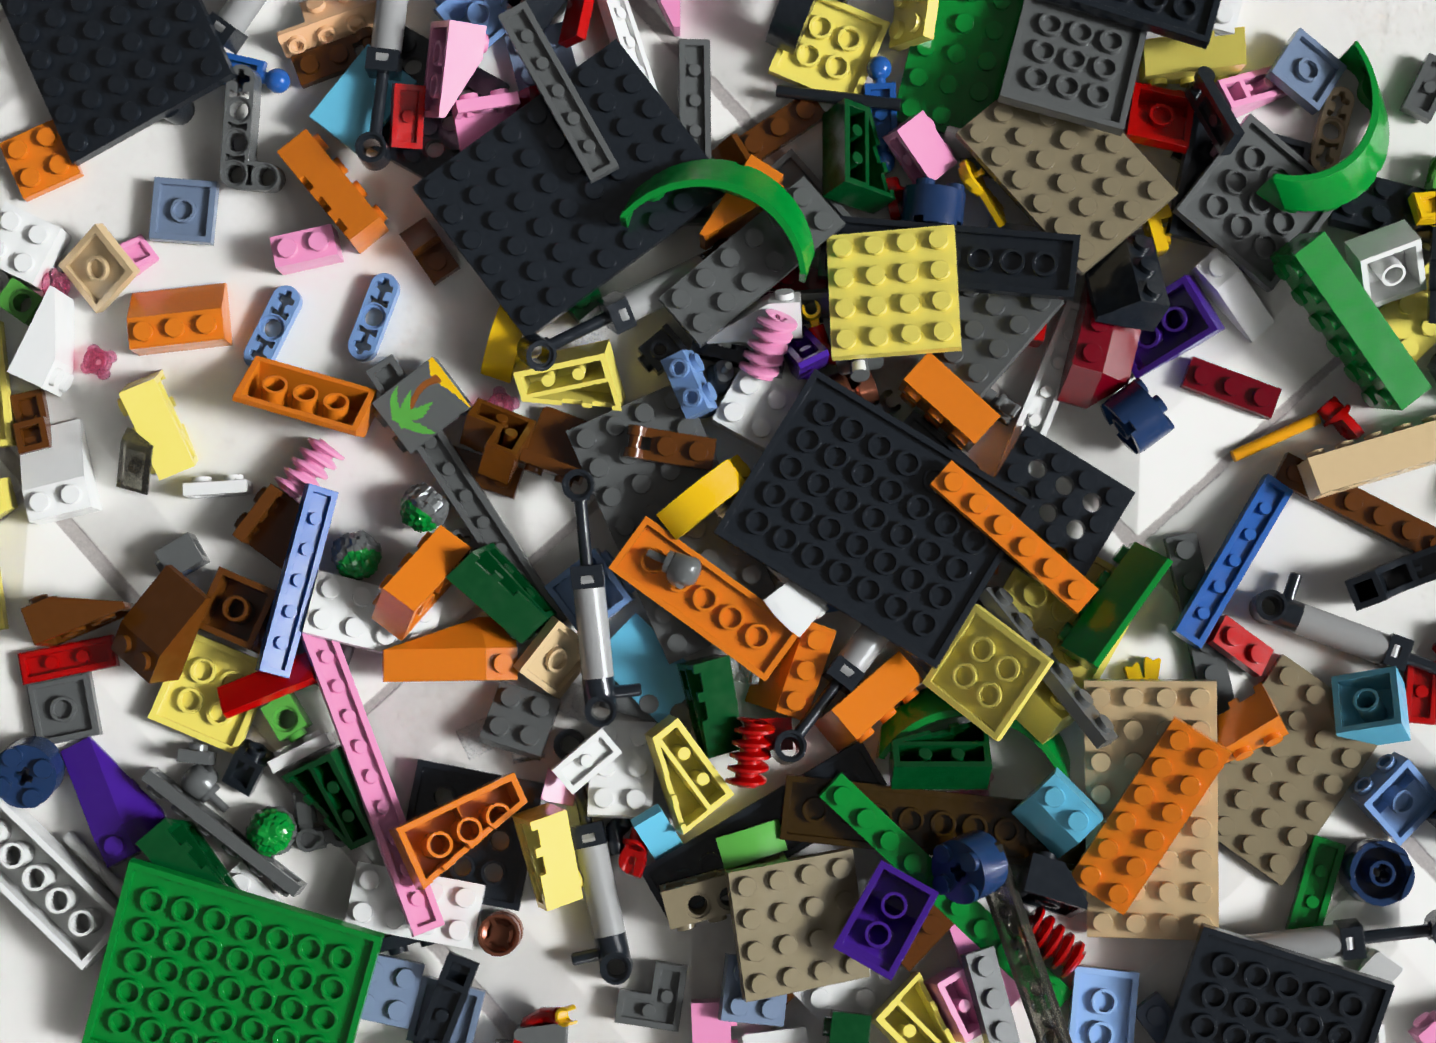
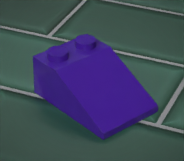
(1182, 328)
(886, 920)

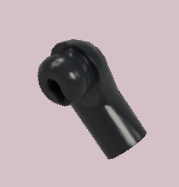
(615, 831)

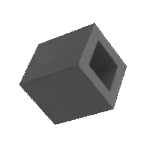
(183, 553)

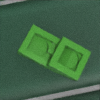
(751, 844)

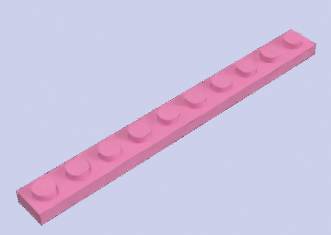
(369, 776)

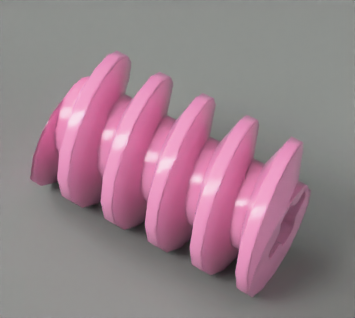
(770, 346)
(308, 468)

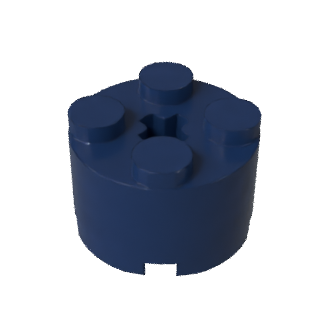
(933, 202)
(1137, 416)
(45, 771)
(1390, 859)
(968, 867)

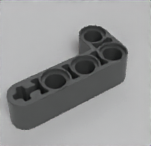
(249, 129)

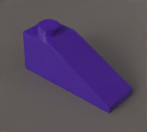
(806, 355)

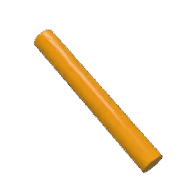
(1275, 437)

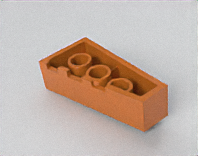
(333, 190)
(444, 834)

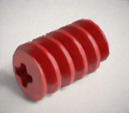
(751, 753)
(1055, 943)

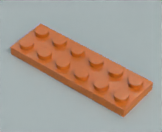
(712, 607)
(1149, 814)

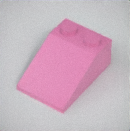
(452, 59)

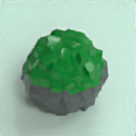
(423, 508)
(356, 555)
(271, 831)

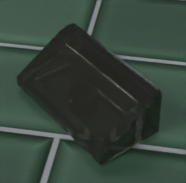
(134, 463)

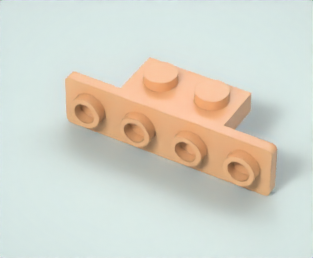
(326, 23)

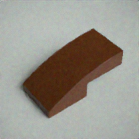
(32, 421)

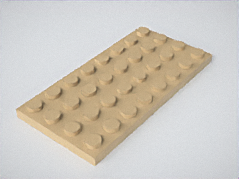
(1186, 880)

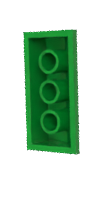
(1113, 605)

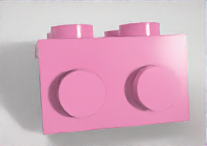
(478, 115)

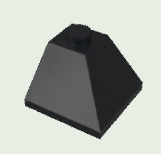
(1050, 884)

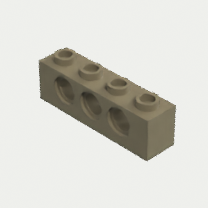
(709, 885)

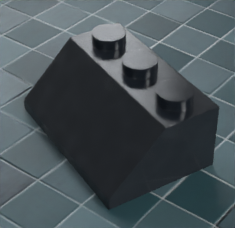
(1129, 286)

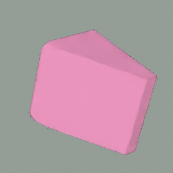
(140, 252)
(556, 791)

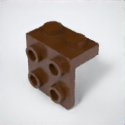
(551, 448)
(268, 523)

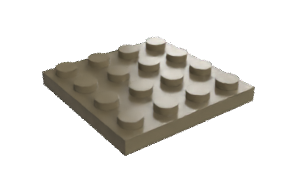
(789, 920)

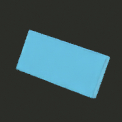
(656, 831)

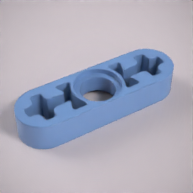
(267, 316)
(380, 329)

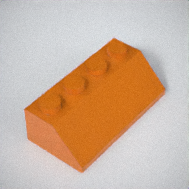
(307, 396)

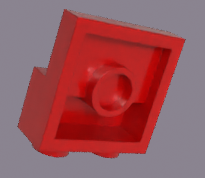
(1159, 118)

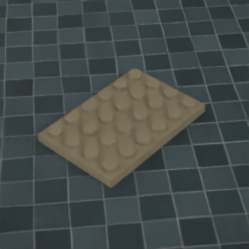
(1068, 176)
(1288, 790)

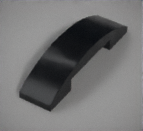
(448, 999)

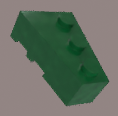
(711, 702)

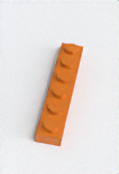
(1014, 537)

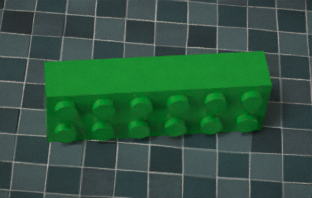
(1349, 321)

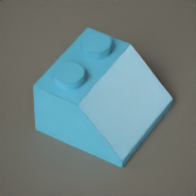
(1371, 706)
(1058, 813)

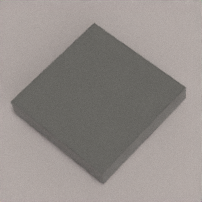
(65, 708)

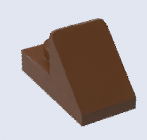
(429, 251)

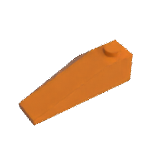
(458, 653)

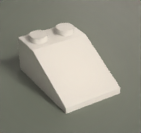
(48, 346)
(60, 479)

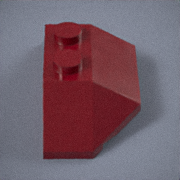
(1097, 358)

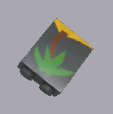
(421, 405)

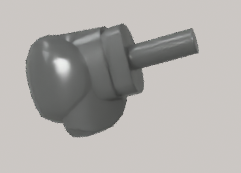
(721, 376)
(680, 568)
(201, 784)

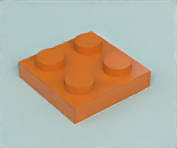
(39, 161)

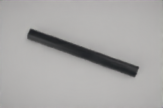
(834, 97)

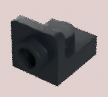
(247, 766)

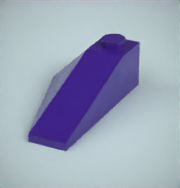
(111, 801)

